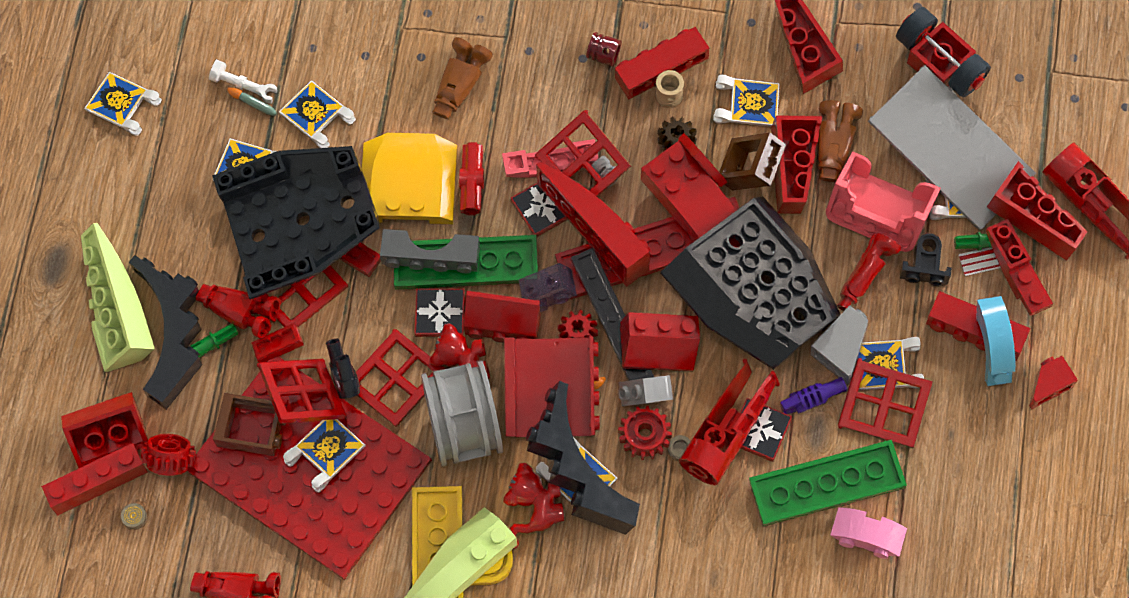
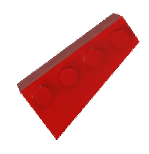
(808, 45)
(797, 160)
(1036, 213)

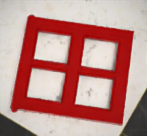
(583, 159)
(314, 304)
(395, 377)
(327, 387)
(885, 403)

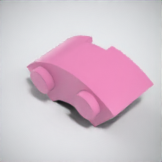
(881, 537)

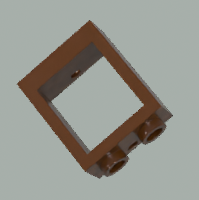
(761, 173)
(225, 420)

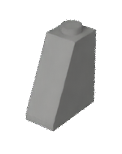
(841, 343)

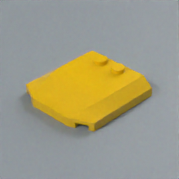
(411, 176)

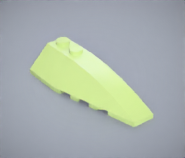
(119, 318)
(464, 557)

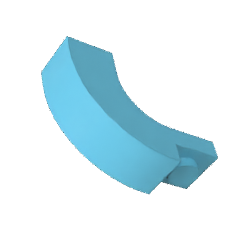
(997, 339)

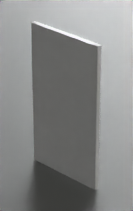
(947, 144)

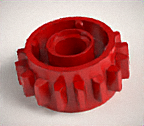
(648, 420)
(168, 454)

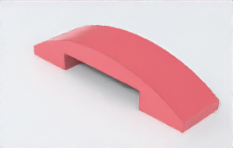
(523, 165)

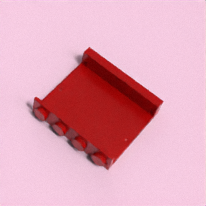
(540, 364)

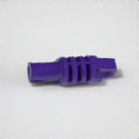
(812, 396)

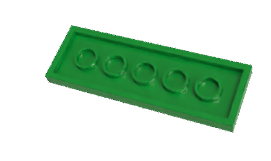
(500, 262)
(827, 483)

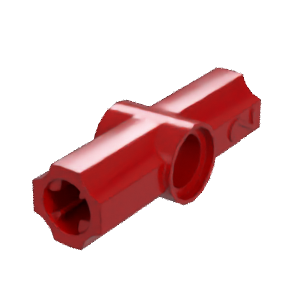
(471, 179)

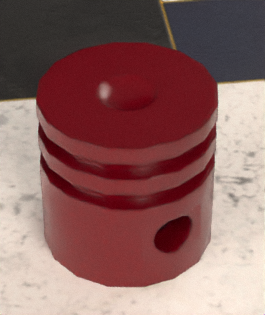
(598, 49)

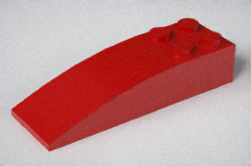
(687, 192)
(597, 224)

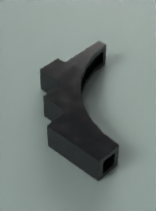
(177, 359)
(569, 470)

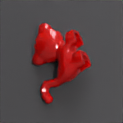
(452, 350)
(528, 490)

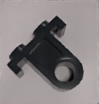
(926, 263)

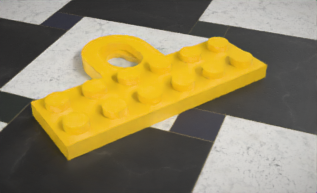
(435, 517)

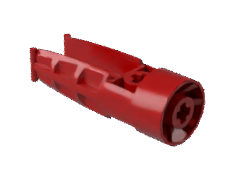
(1094, 197)
(710, 448)

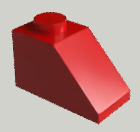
(1052, 380)

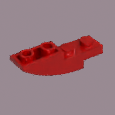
(1017, 268)

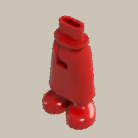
(867, 269)
(237, 308)
(235, 585)

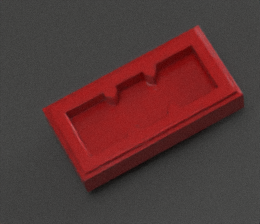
(277, 343)

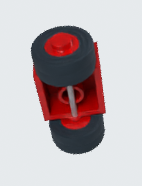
(942, 52)

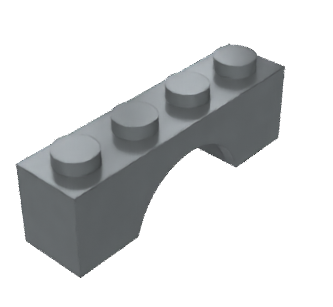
(458, 254)

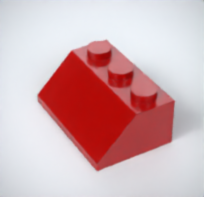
(501, 317)
(659, 341)
(104, 428)

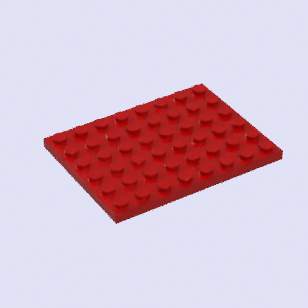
(328, 524)

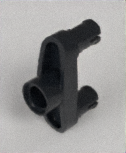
(342, 370)

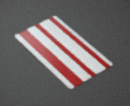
(978, 261)

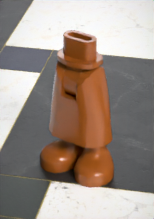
(460, 76)
(834, 141)

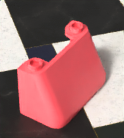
(877, 206)

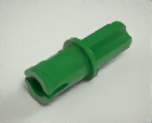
(972, 241)
(213, 341)

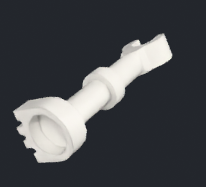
(218, 72)

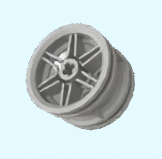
(462, 413)

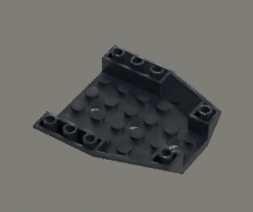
(278, 191)
(727, 288)

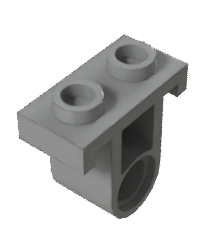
(645, 390)

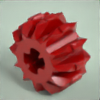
(577, 321)

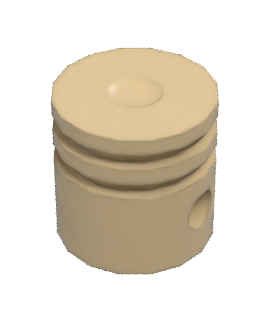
(669, 88)

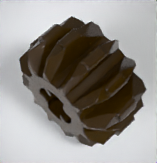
(670, 130)

